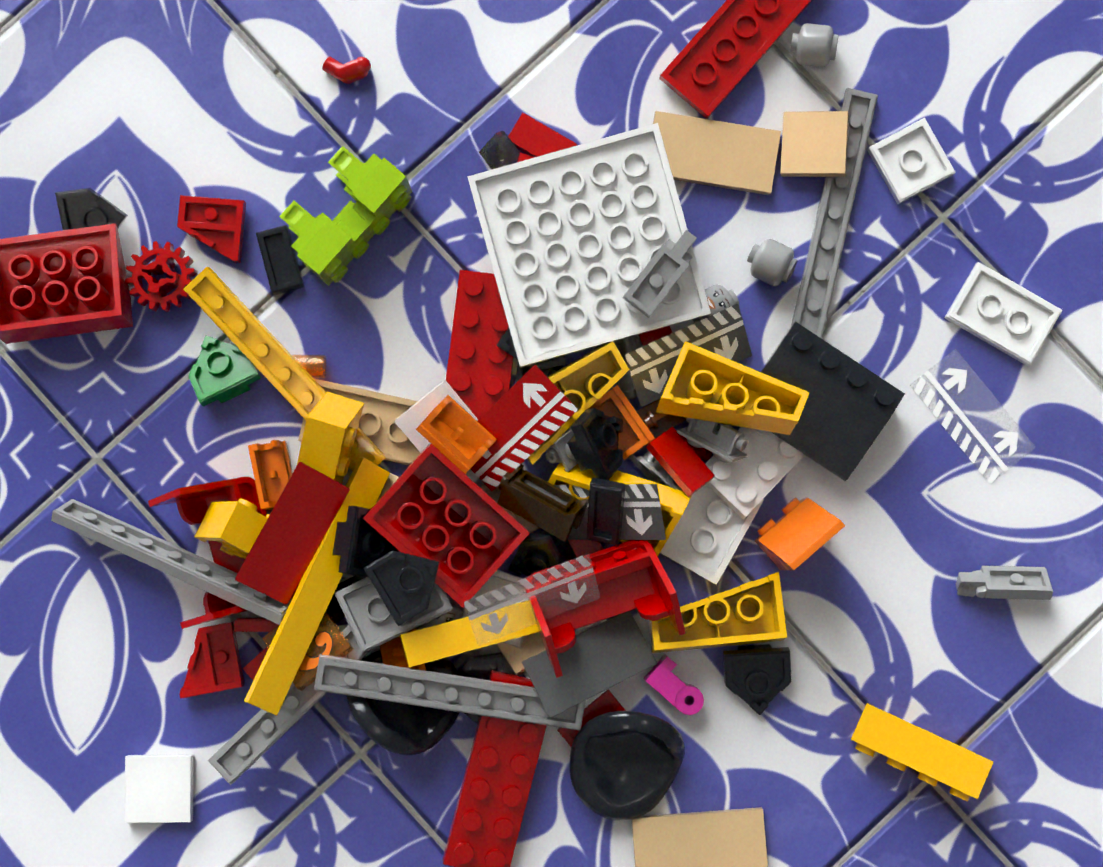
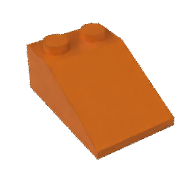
(797, 533)

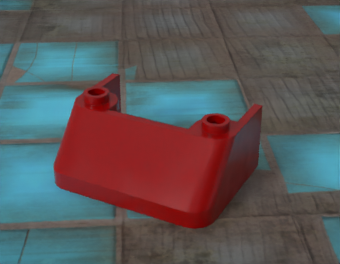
(192, 507)
(627, 580)

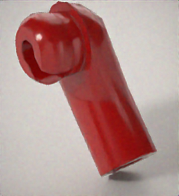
(348, 72)

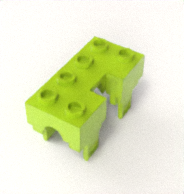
(331, 245)

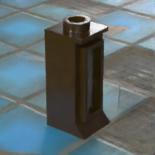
(541, 503)

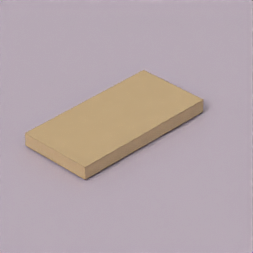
(719, 152)
(378, 420)
(701, 839)

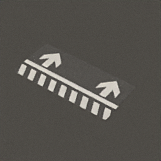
(972, 416)
(510, 607)

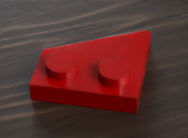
(214, 223)
(214, 662)

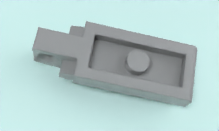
(660, 274)
(1005, 583)

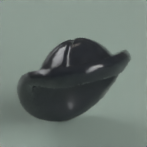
(400, 726)
(625, 763)

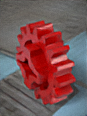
(159, 289)

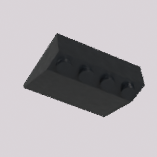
(844, 402)

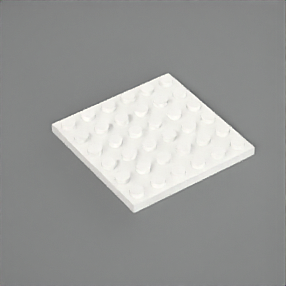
(574, 238)

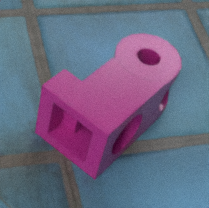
(682, 696)

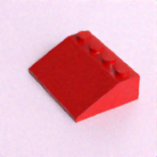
(63, 284)
(447, 519)

